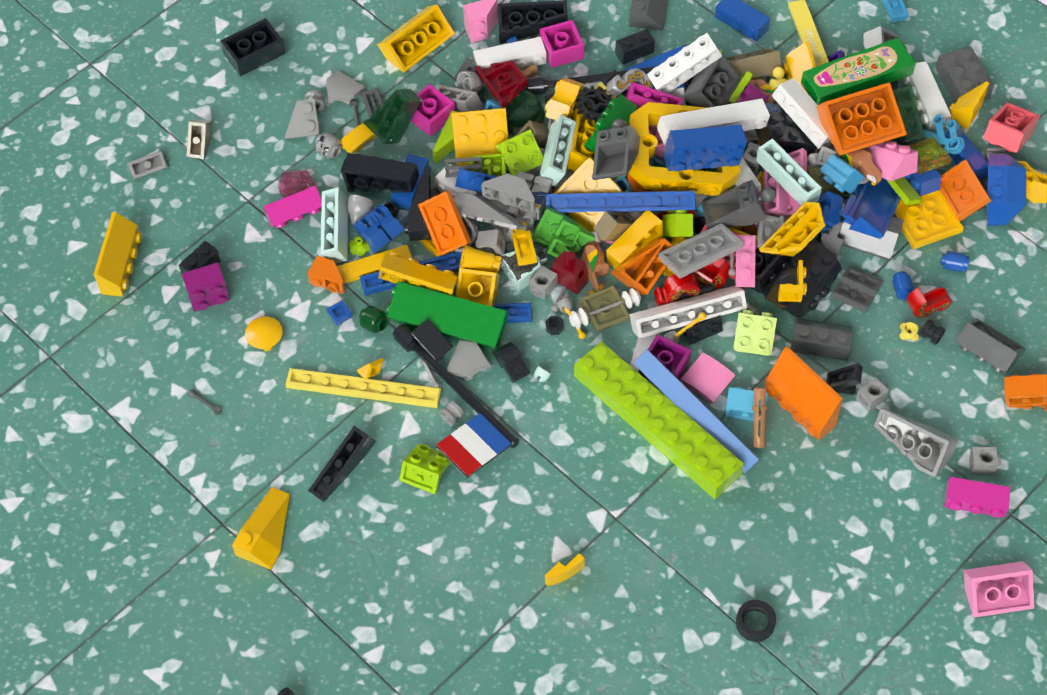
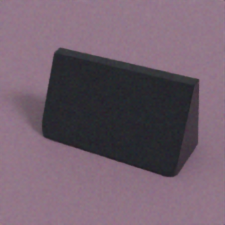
(432, 339)

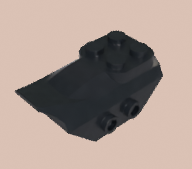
(821, 272)

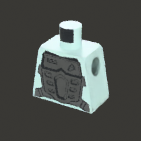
(522, 274)

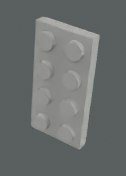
(700, 250)

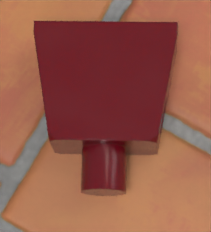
(570, 271)

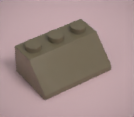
(757, 63)

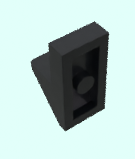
(845, 379)

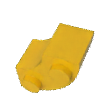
(563, 99)
(1035, 184)

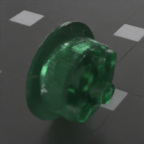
(523, 109)

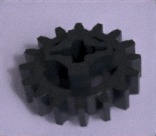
(592, 103)

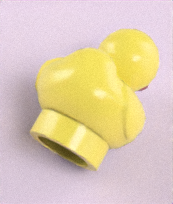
(778, 73)

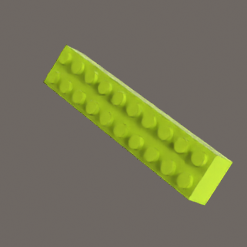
(658, 420)

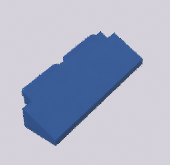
(871, 208)

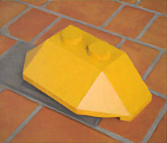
(796, 231)

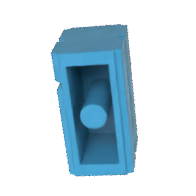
(841, 173)

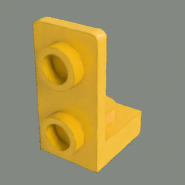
(792, 292)

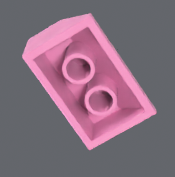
(893, 159)
(999, 588)

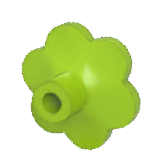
(358, 246)

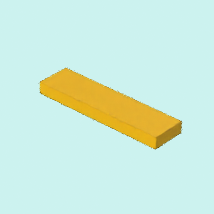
(368, 265)

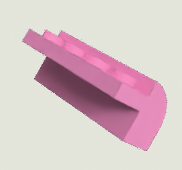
(784, 203)

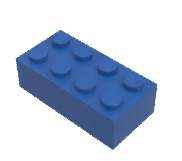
(704, 147)

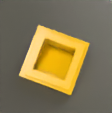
(371, 369)

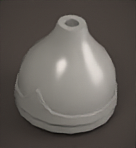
(469, 81)
(358, 207)

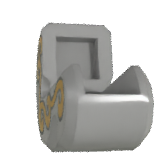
(621, 83)

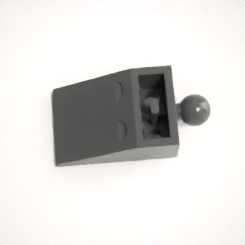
(615, 151)
(737, 206)

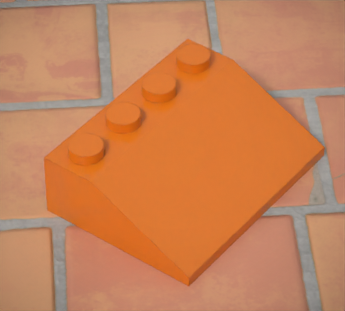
(862, 119)
(803, 394)

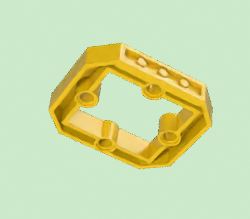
(659, 177)

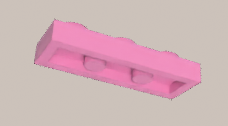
(745, 262)

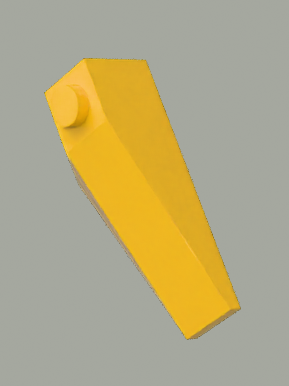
(263, 531)

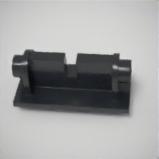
(703, 330)

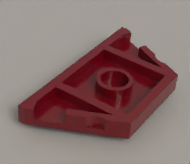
(503, 81)

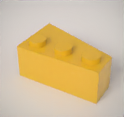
(637, 236)

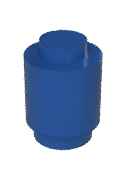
(954, 261)
(902, 285)

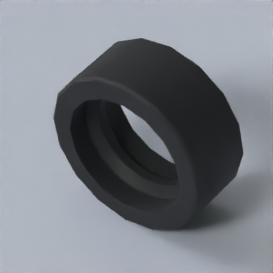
(755, 605)

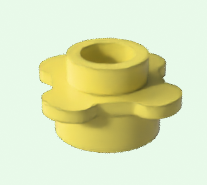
(909, 326)

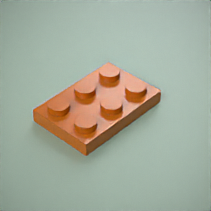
(963, 190)
(444, 223)

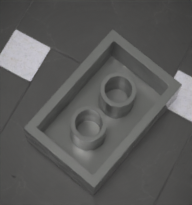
(962, 72)

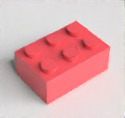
(1011, 127)

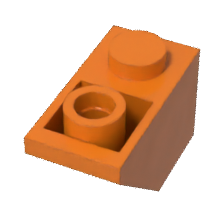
(326, 275)

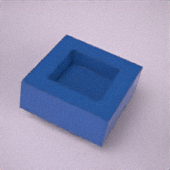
(339, 313)

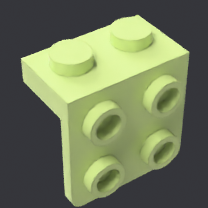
(755, 333)

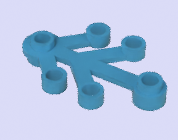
(954, 144)

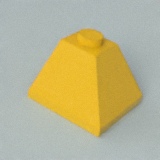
(968, 105)
(478, 286)

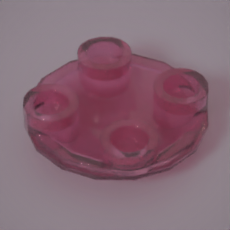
(294, 182)

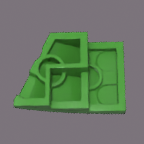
(560, 233)

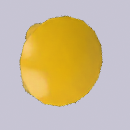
(264, 333)

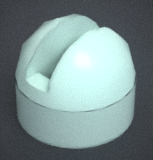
(544, 374)

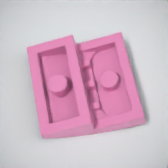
(707, 377)

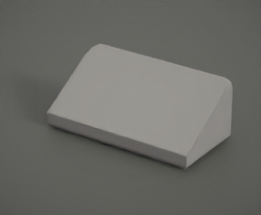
(147, 165)

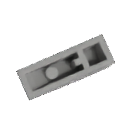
(463, 99)

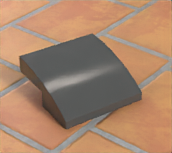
(857, 289)

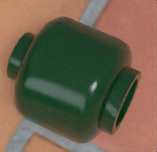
(373, 319)

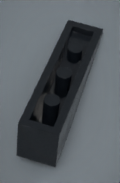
(416, 225)
(342, 463)

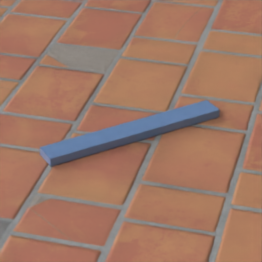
(694, 408)

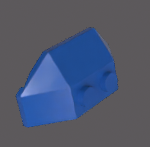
(1005, 189)

